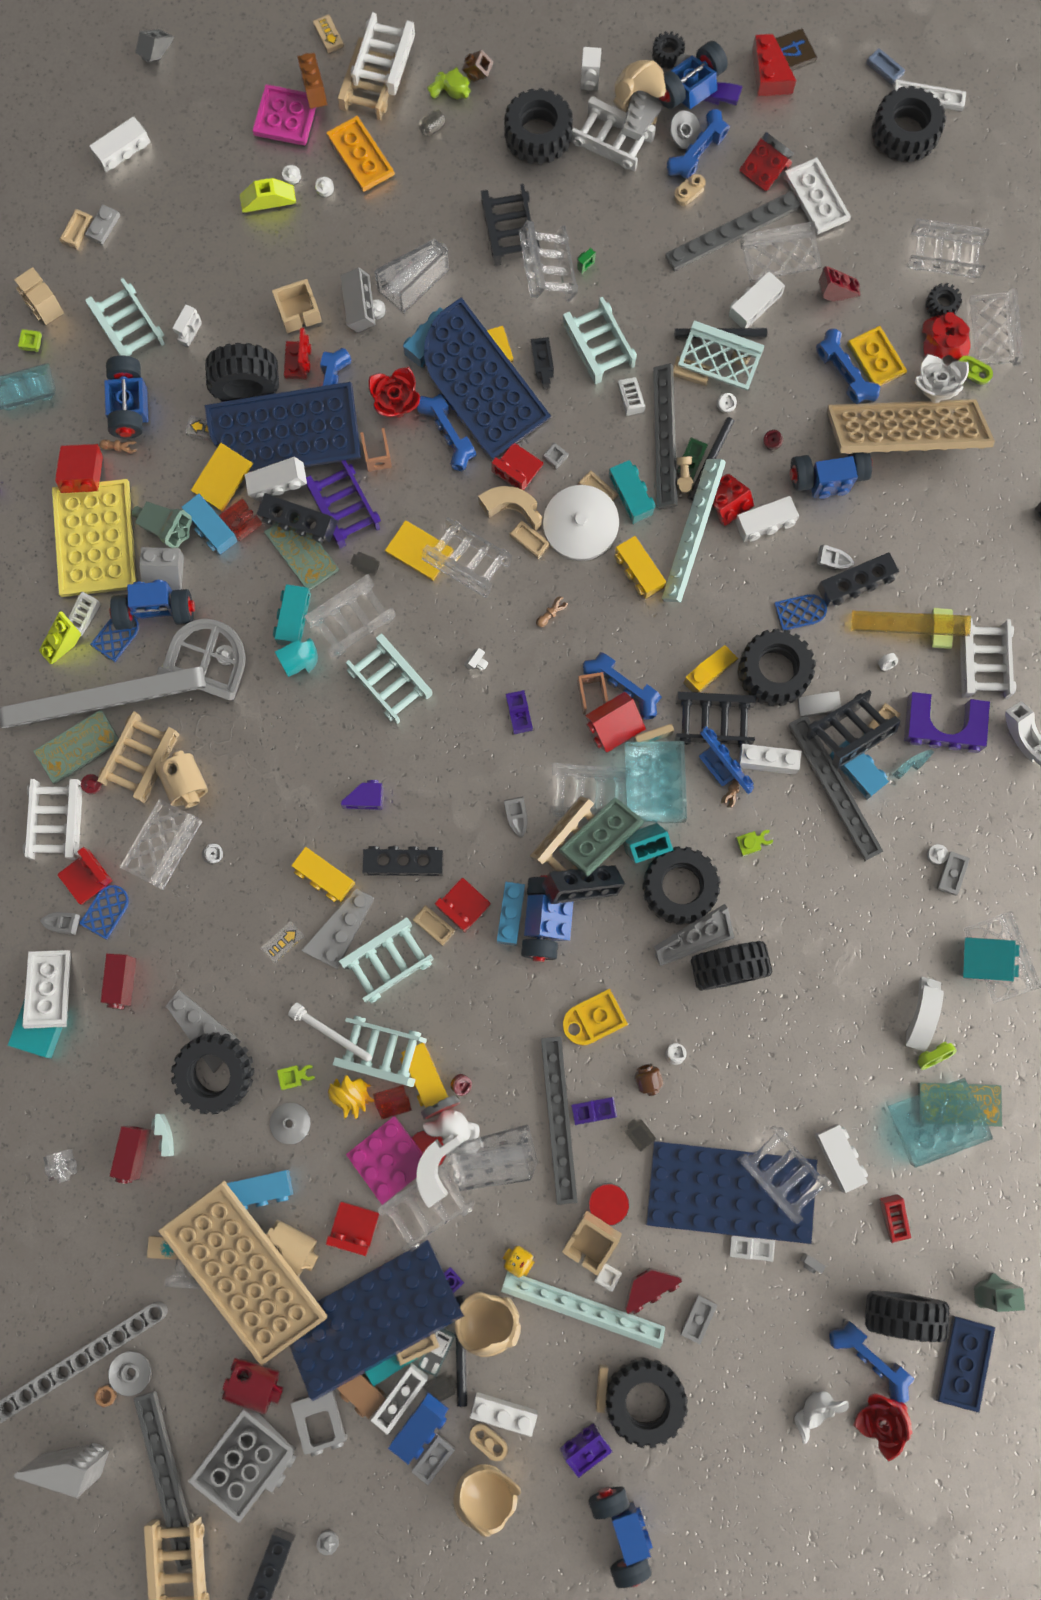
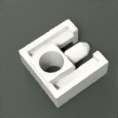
(187, 325)

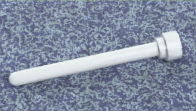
(299, 1013)

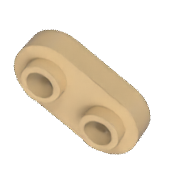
(690, 188)
(487, 1442)

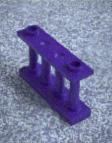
(324, 502)

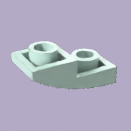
(161, 1127)

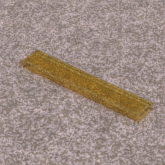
(911, 623)

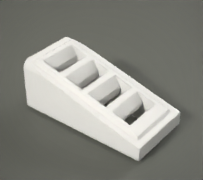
(635, 408)
(92, 610)

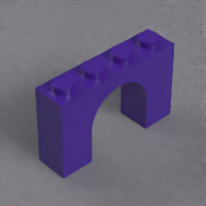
(921, 730)

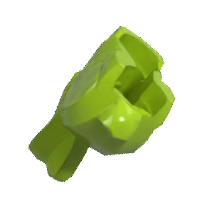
(452, 82)

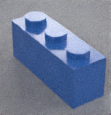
(419, 1429)

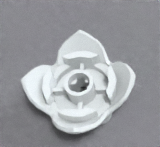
(941, 381)

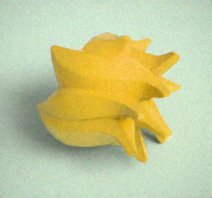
(349, 1095)

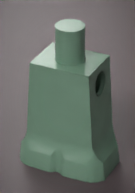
(169, 525)
(999, 1295)

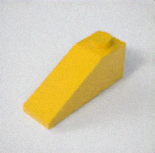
(710, 669)

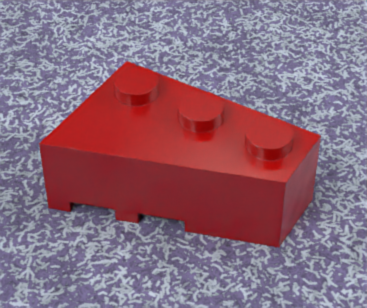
(771, 67)

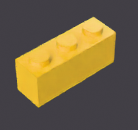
(639, 567)
(322, 875)
(427, 1078)

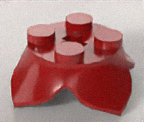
(939, 344)
(401, 383)
(887, 1423)

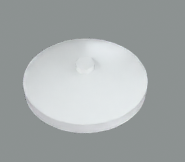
(581, 522)

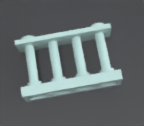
(117, 336)
(588, 354)
(396, 660)
(369, 951)
(384, 1071)

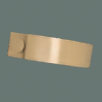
(511, 498)

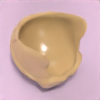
(639, 76)
(488, 1324)
(485, 1499)

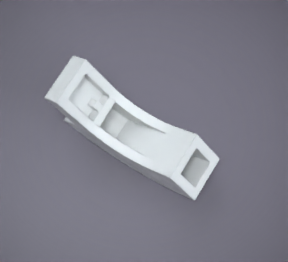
(1024, 731)
(926, 1015)
(427, 1172)

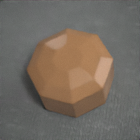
(105, 1395)

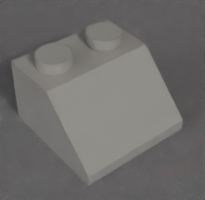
(162, 565)

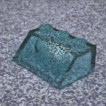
(26, 387)

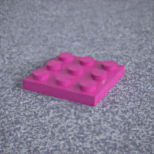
(284, 115)
(387, 1159)

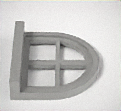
(214, 687)

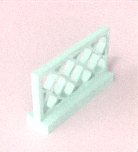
(727, 340)

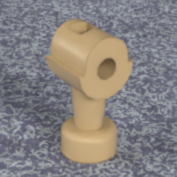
(685, 481)

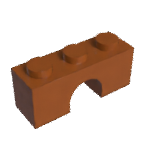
(312, 80)

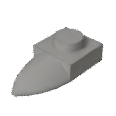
(833, 558)
(516, 815)
(61, 922)

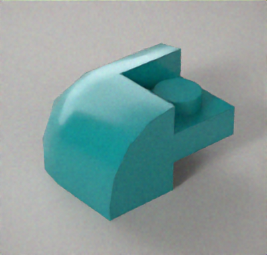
(298, 657)

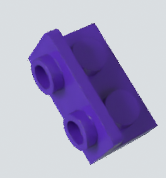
(585, 1450)

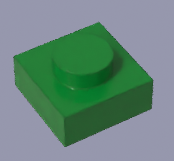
(585, 260)

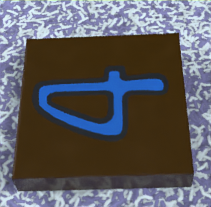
(797, 49)

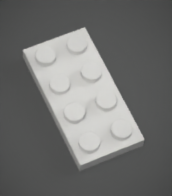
(817, 195)
(47, 989)

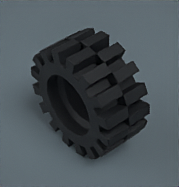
(667, 40)
(946, 292)

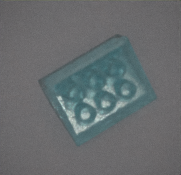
(656, 781)
(939, 1123)

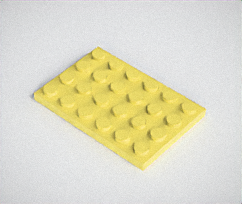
(94, 539)

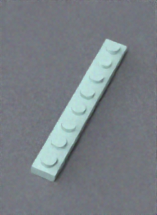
(693, 530)
(584, 1309)

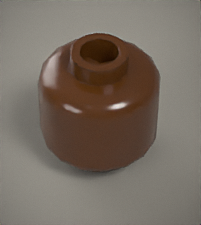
(648, 1079)

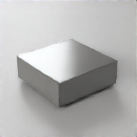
(555, 456)

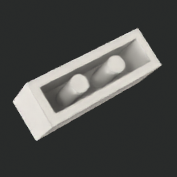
(120, 144)
(756, 300)
(276, 478)
(767, 519)
(769, 759)
(841, 1158)
(399, 1398)
(504, 1414)

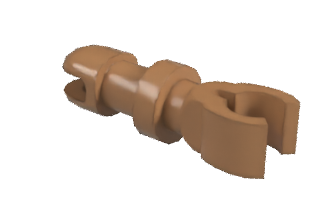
(117, 445)
(551, 612)
(731, 794)

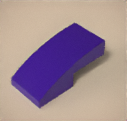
(726, 93)
(519, 712)
(594, 1111)

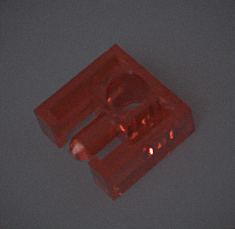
(242, 529)
(392, 1102)

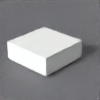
(608, 1277)

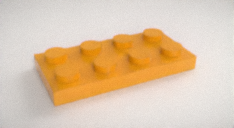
(360, 153)

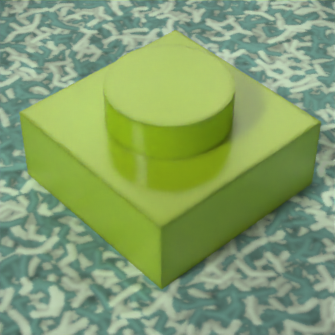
(30, 340)

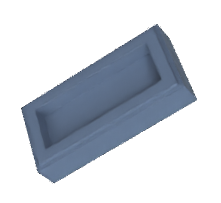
(885, 66)

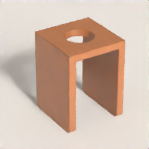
(371, 462)
(588, 679)

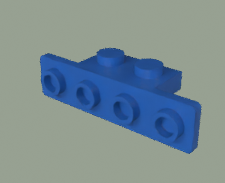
(721, 764)

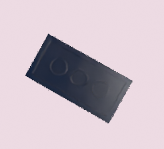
(965, 1364)

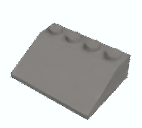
(241, 1464)
(66, 1470)

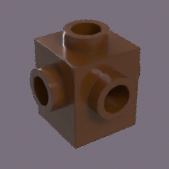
(477, 65)

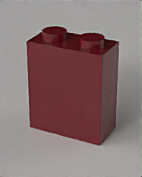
(118, 981)
(130, 1154)

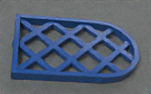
(778, 604)
(121, 650)
(120, 913)

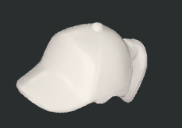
(452, 1123)
(817, 1409)

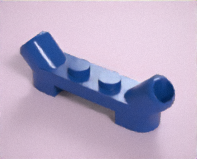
(715, 132)
(332, 363)
(858, 388)
(463, 448)
(646, 698)
(853, 1337)

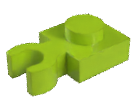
(750, 842)
(291, 1076)

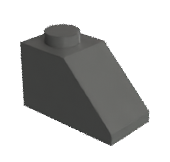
(153, 44)

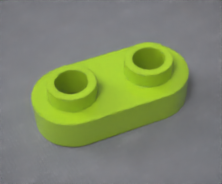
(977, 367)
(942, 1052)

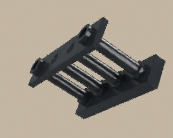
(491, 220)
(725, 702)
(857, 745)

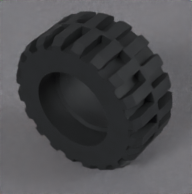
(538, 105)
(916, 105)
(241, 372)
(790, 647)
(690, 860)
(731, 965)
(190, 1087)
(907, 1316)
(651, 1432)

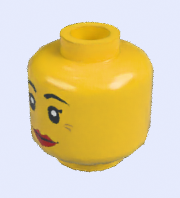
(518, 1261)

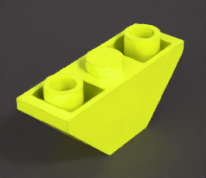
(266, 194)
(60, 639)

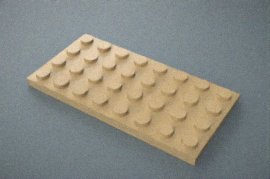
(909, 426)
(242, 1273)

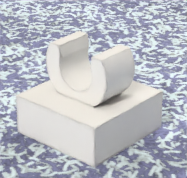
(476, 660)

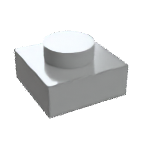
(812, 1265)

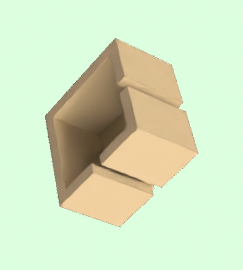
(38, 296)
(297, 305)
(593, 1239)

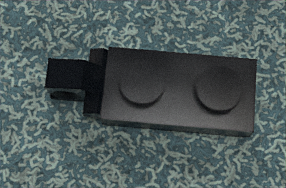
(542, 360)

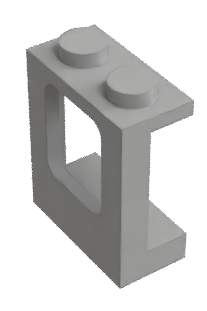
(305, 1407)

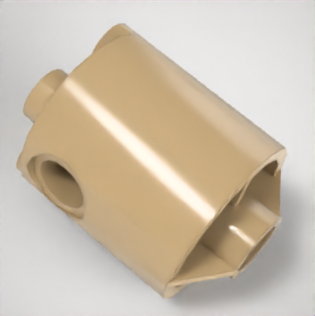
(181, 779)
(293, 1246)

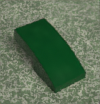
(696, 450)

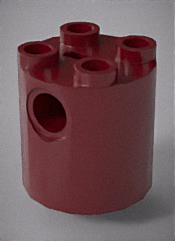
(252, 1386)

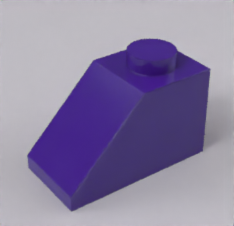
(365, 796)

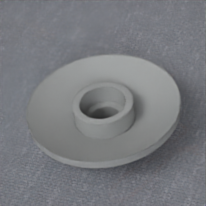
(689, 124)
(300, 1120)
(120, 1378)

